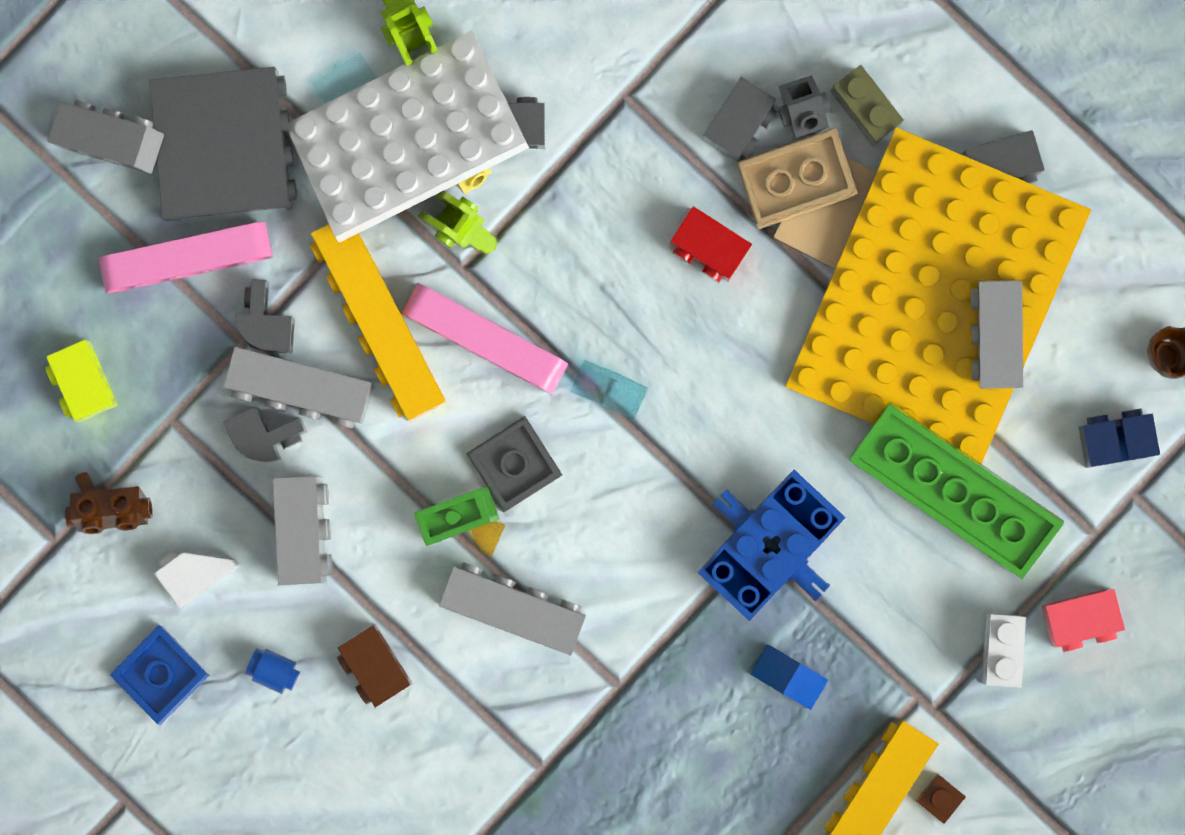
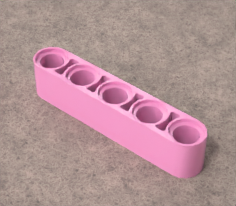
(185, 257)
(484, 338)

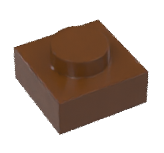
(940, 798)

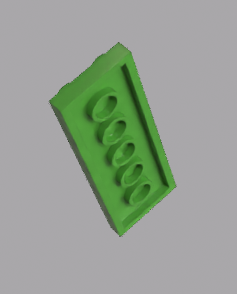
(956, 490)

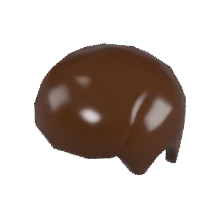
(1167, 352)

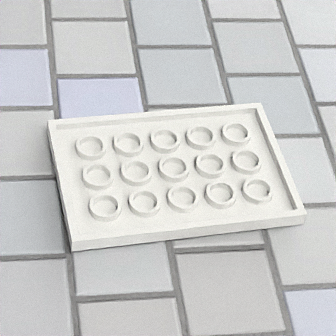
(406, 136)

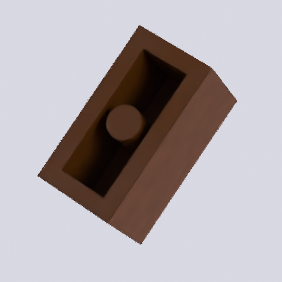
(373, 666)

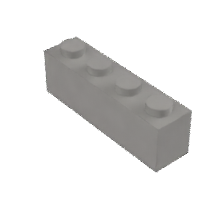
(299, 386)
(513, 610)

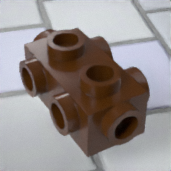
(105, 508)

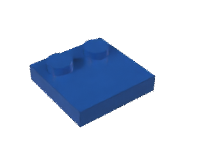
(159, 675)

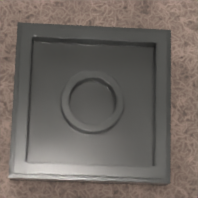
(514, 464)

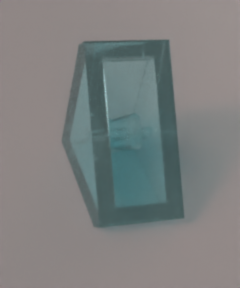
(609, 389)

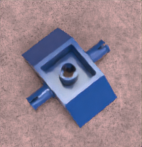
(800, 522)

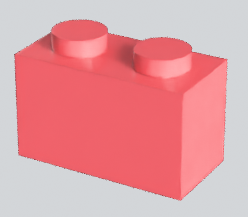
(1083, 618)

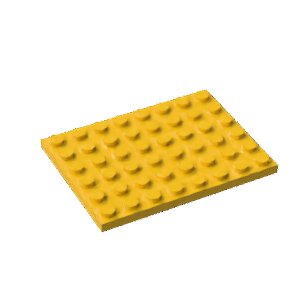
(901, 290)

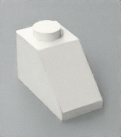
(192, 574)

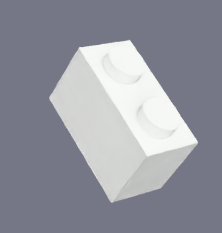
(1003, 650)

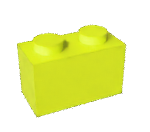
(80, 381)

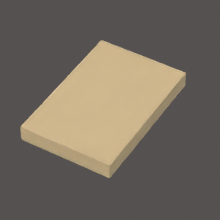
(797, 178)
(826, 230)

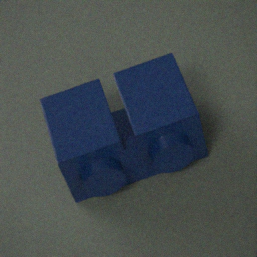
(1119, 439)

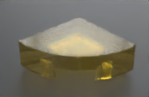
(488, 536)

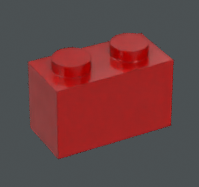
(709, 245)

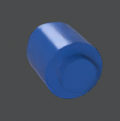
(272, 670)

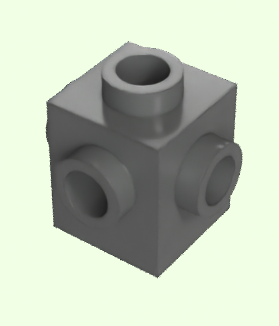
(803, 107)

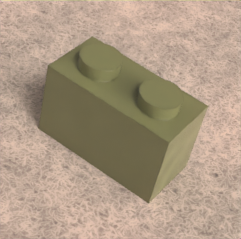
(866, 105)

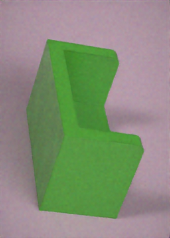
(456, 516)

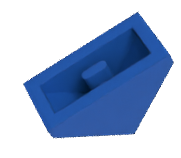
(789, 677)

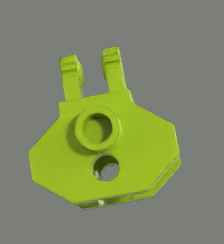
(407, 27)
(460, 225)

